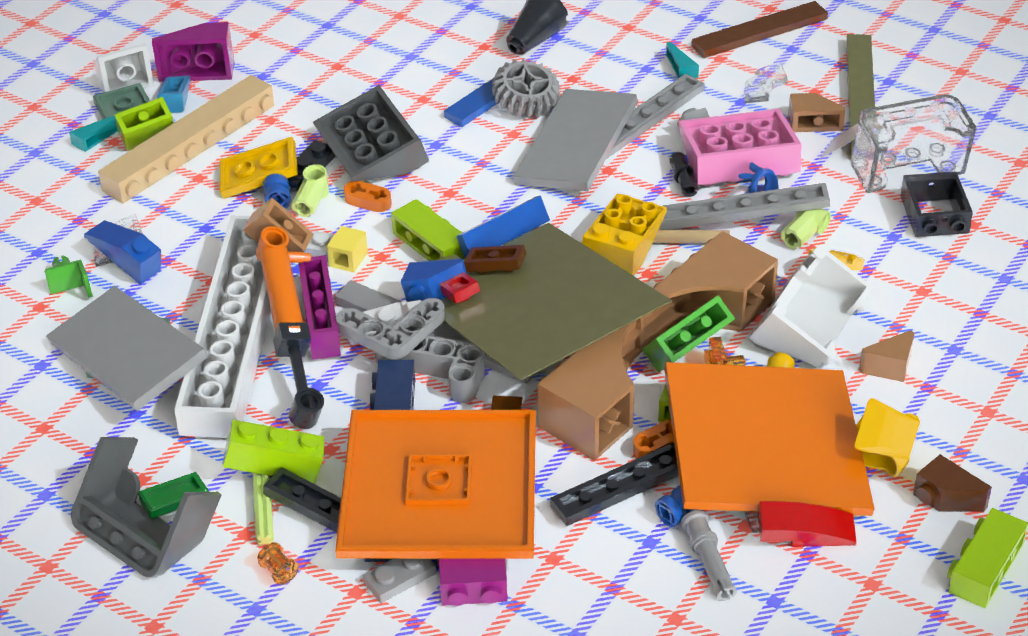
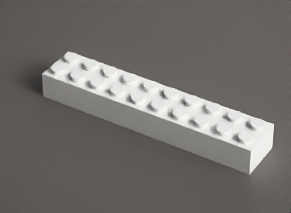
(232, 336)

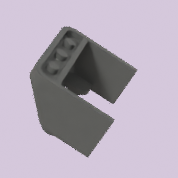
(114, 520)

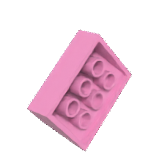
(727, 144)

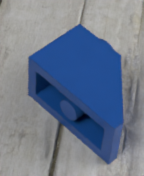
(423, 278)

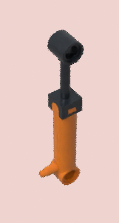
(291, 334)

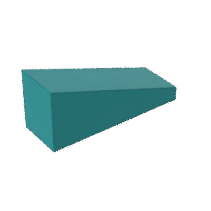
(681, 62)
(93, 134)

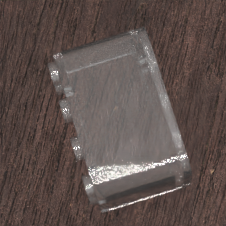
(910, 134)

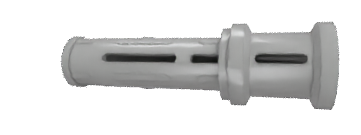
(705, 543)

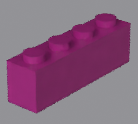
(319, 308)

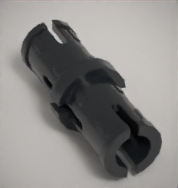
(683, 174)

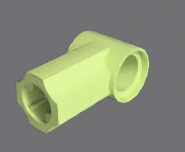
(311, 191)
(805, 226)

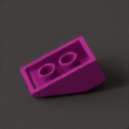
(196, 52)

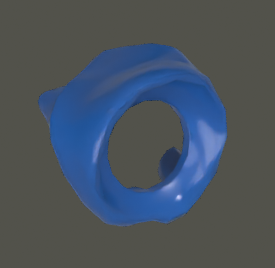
(771, 180)

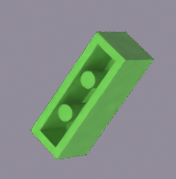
(688, 333)

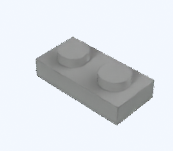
(397, 576)

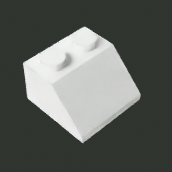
(124, 68)

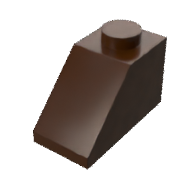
(951, 487)

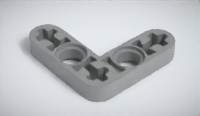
(392, 341)

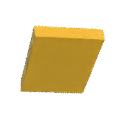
(250, 168)

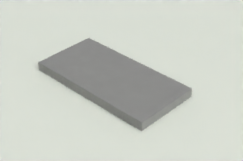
(575, 140)
(127, 347)

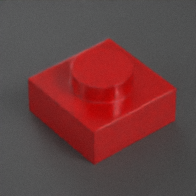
(460, 287)

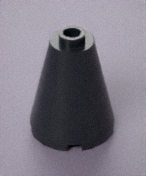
(536, 24)

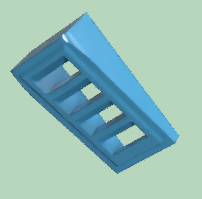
(175, 92)

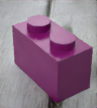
(473, 581)

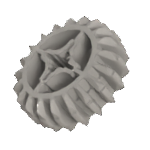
(525, 88)

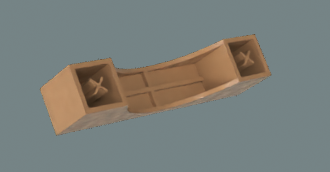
(591, 395)

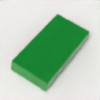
(167, 495)

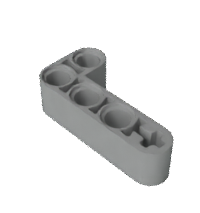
(450, 360)

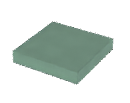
(120, 99)

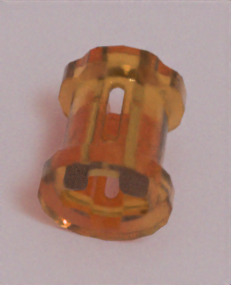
(277, 563)

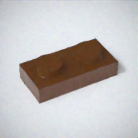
(495, 258)

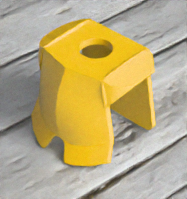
(886, 437)

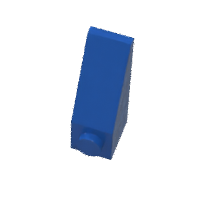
(127, 249)

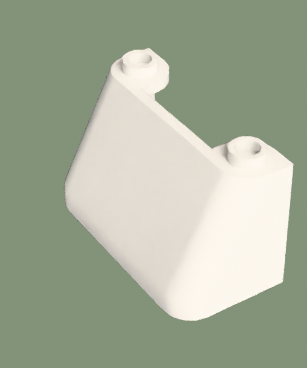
(812, 309)

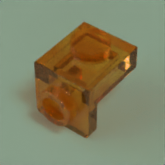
(717, 355)

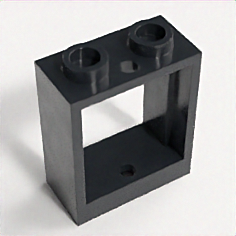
(945, 187)

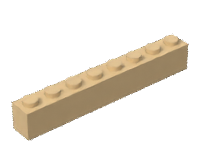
(186, 139)

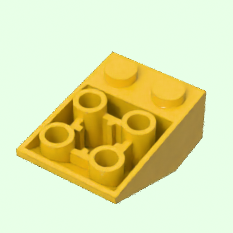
(625, 231)

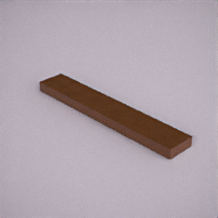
(759, 29)

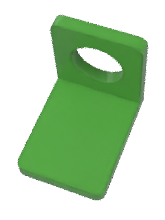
(67, 276)

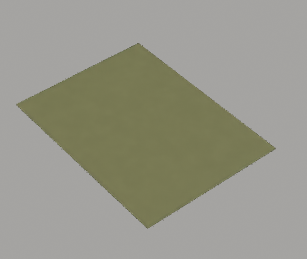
(550, 305)

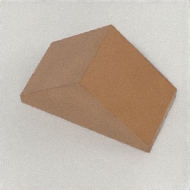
(888, 357)

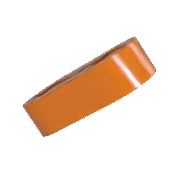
(367, 196)
(653, 439)

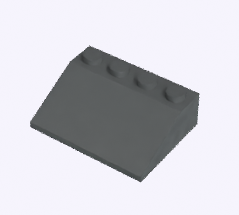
(372, 137)

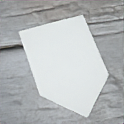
(840, 140)

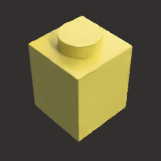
(347, 249)

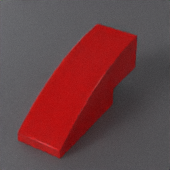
(805, 524)

